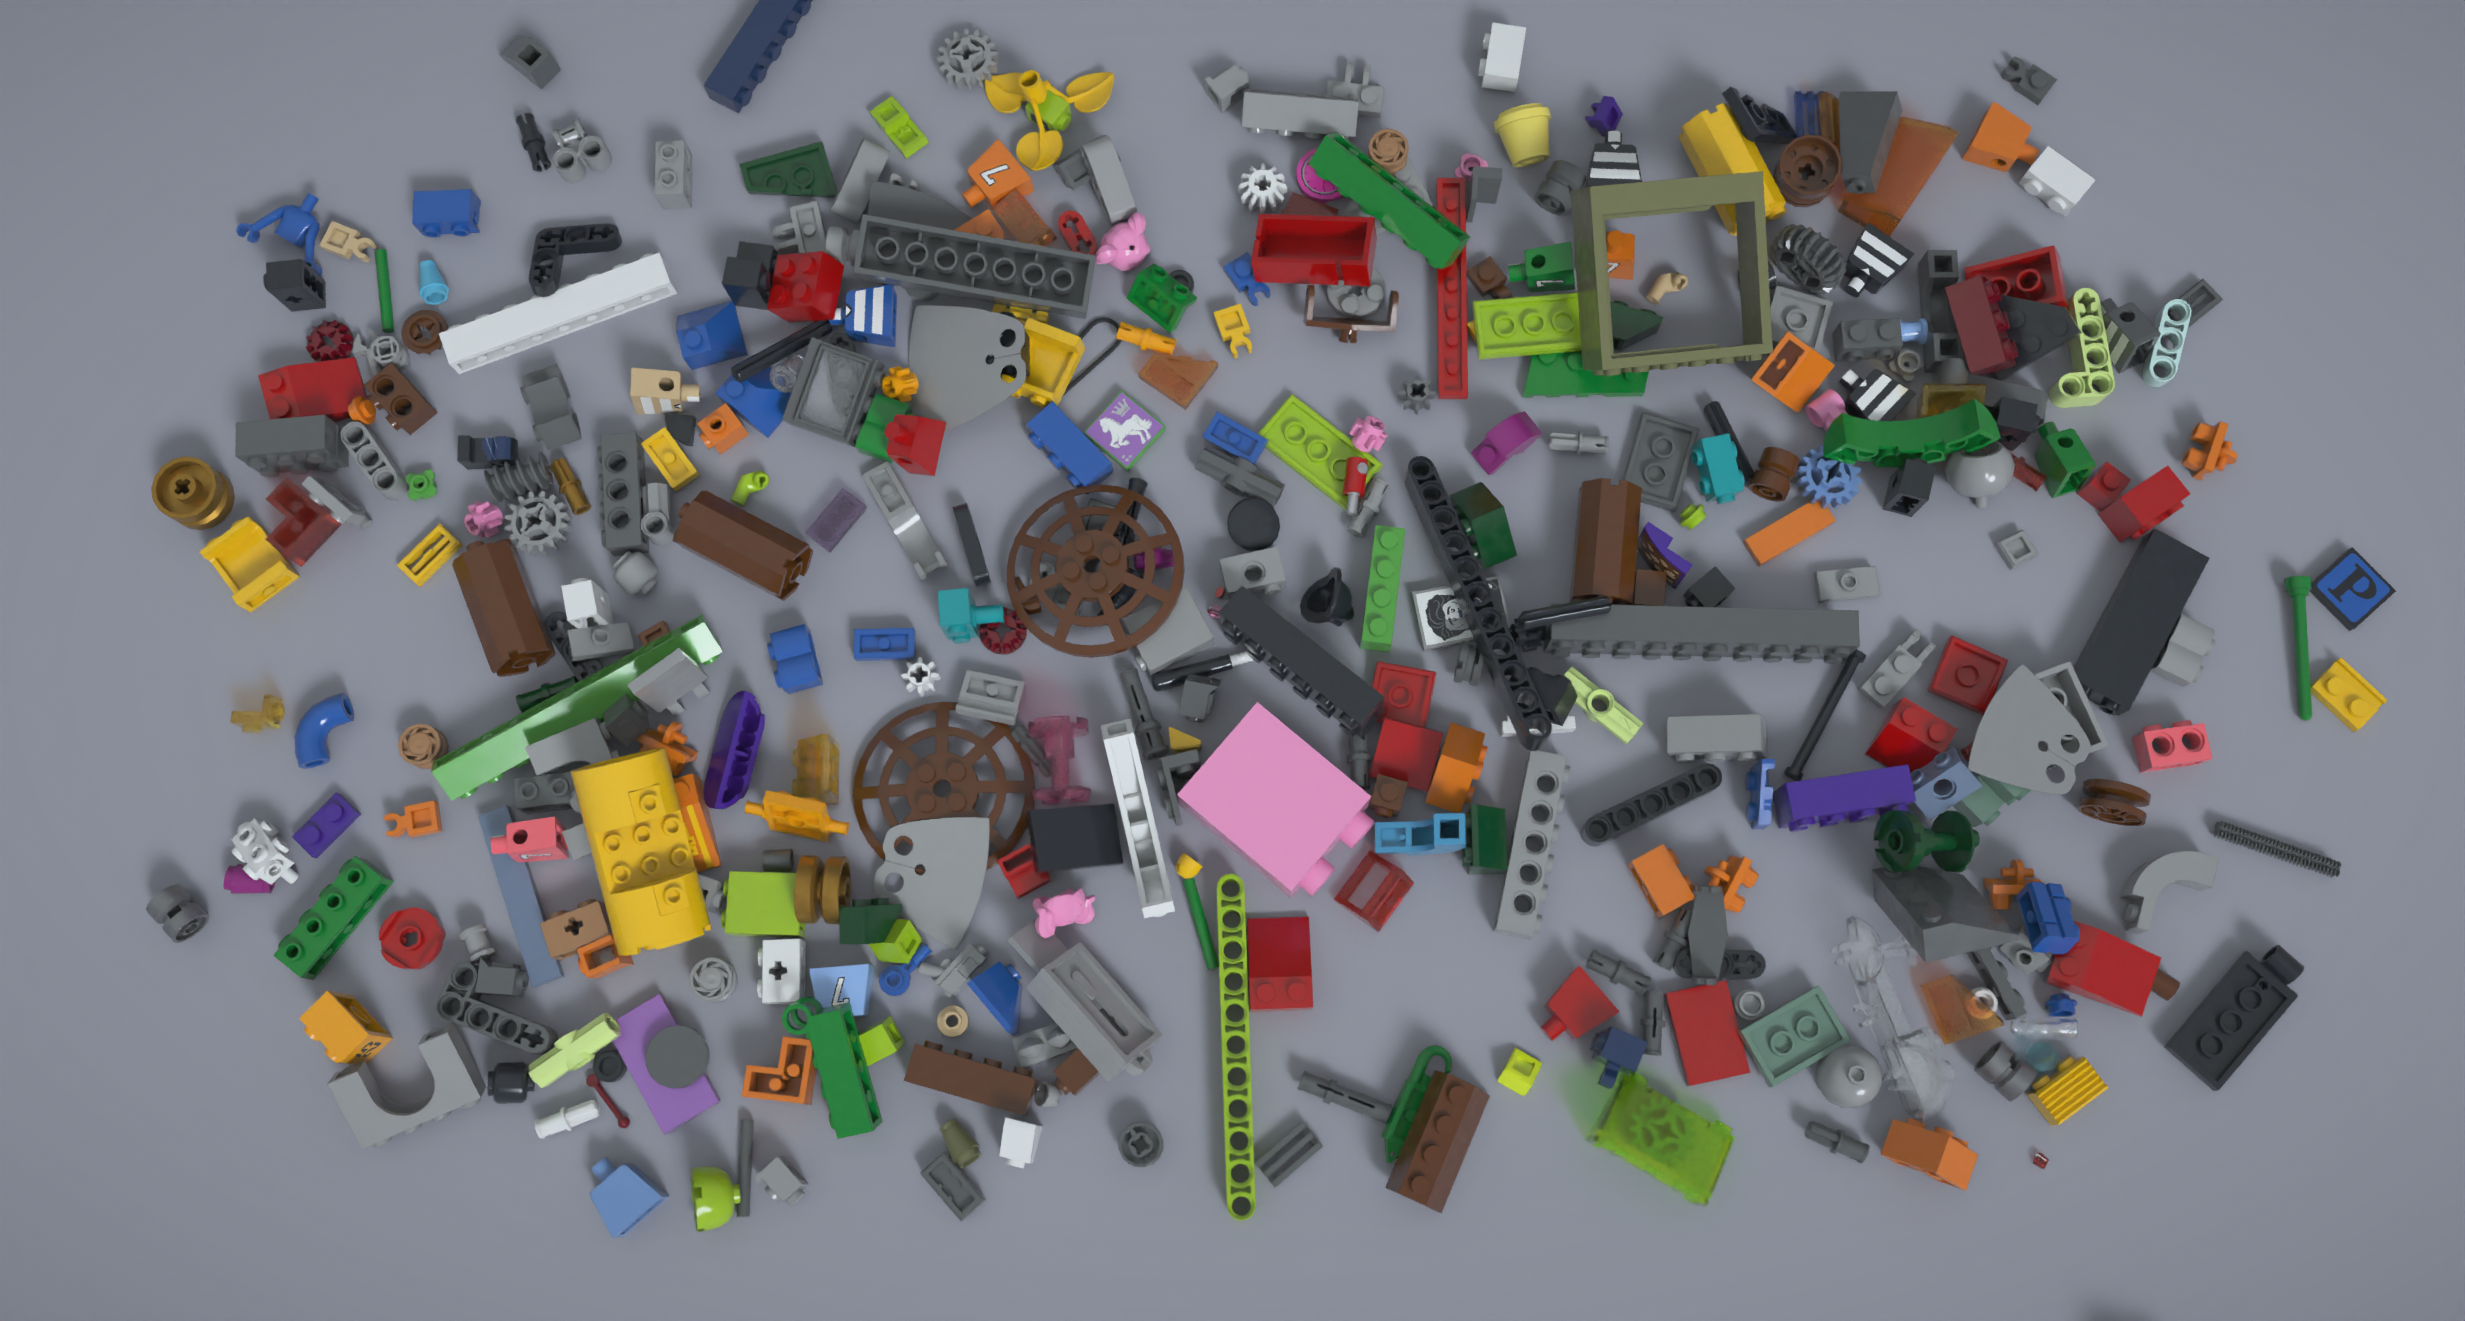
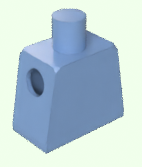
(624, 1196)

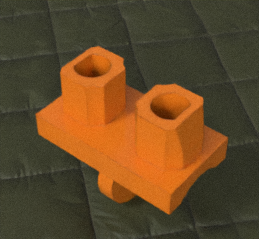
(2214, 453)
(673, 741)
(1730, 876)
(2002, 888)

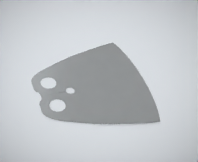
(950, 363)

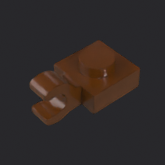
(1489, 279)

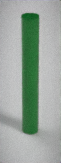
(384, 291)
(1200, 924)

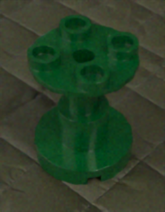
(1906, 841)

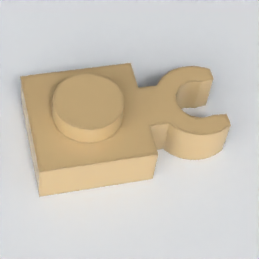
(345, 241)

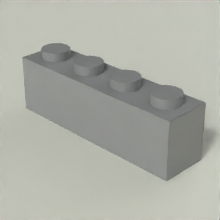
(1299, 113)

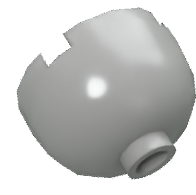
(1849, 1076)

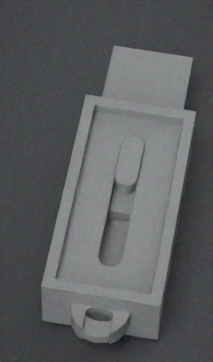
(1087, 1004)

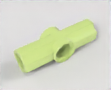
(1614, 719)
(574, 1050)

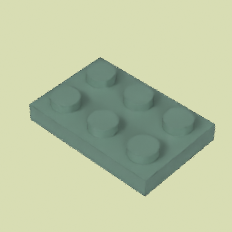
(1794, 1036)

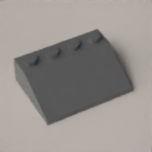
(1939, 912)

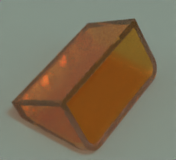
(1910, 163)

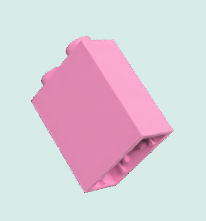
(1277, 802)

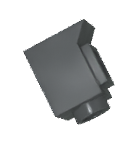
(1198, 697)
(501, 979)

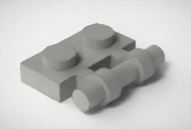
(336, 500)

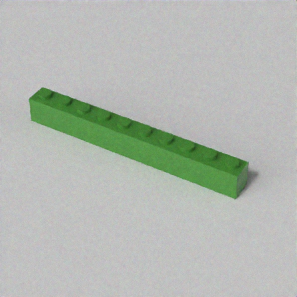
(504, 746)

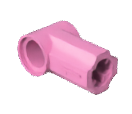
(1825, 409)

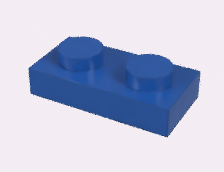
(1235, 438)
(884, 644)

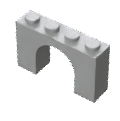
(580, 743)
(378, 1118)

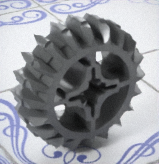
(1808, 259)

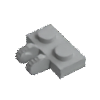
(1369, 96)
(806, 226)

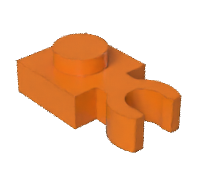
(418, 820)

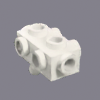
(263, 852)

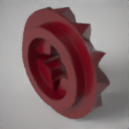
(340, 336)
(1011, 642)

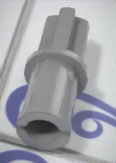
(1578, 442)

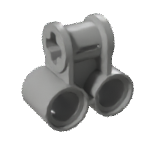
(577, 148)

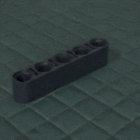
(1661, 794)

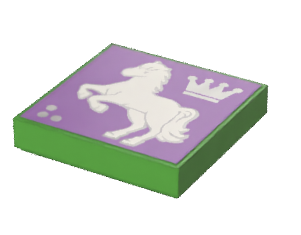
(1124, 431)

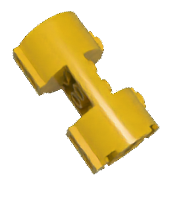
(641, 851)

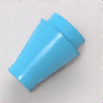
(431, 284)

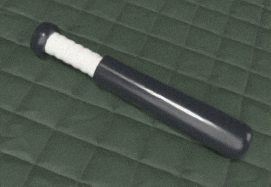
(1177, 676)

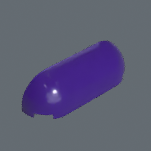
(734, 752)

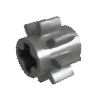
(1416, 387)

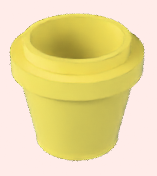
(1525, 133)

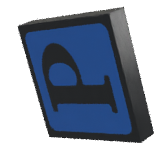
(2351, 589)

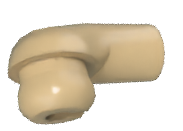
(1664, 284)

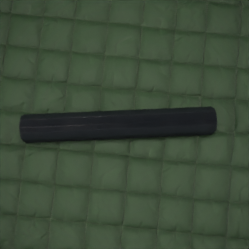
(780, 350)

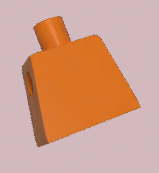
(2000, 140)

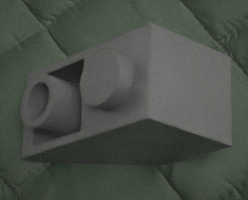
(531, 60)

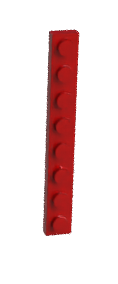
(1452, 299)

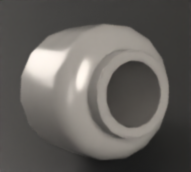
(635, 573)

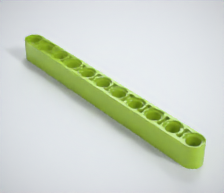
(1231, 1029)

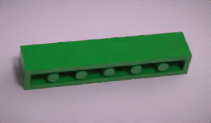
(1388, 200)

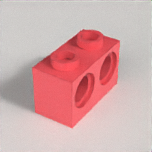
(2173, 752)

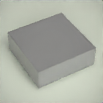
(2016, 549)

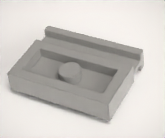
(990, 697)

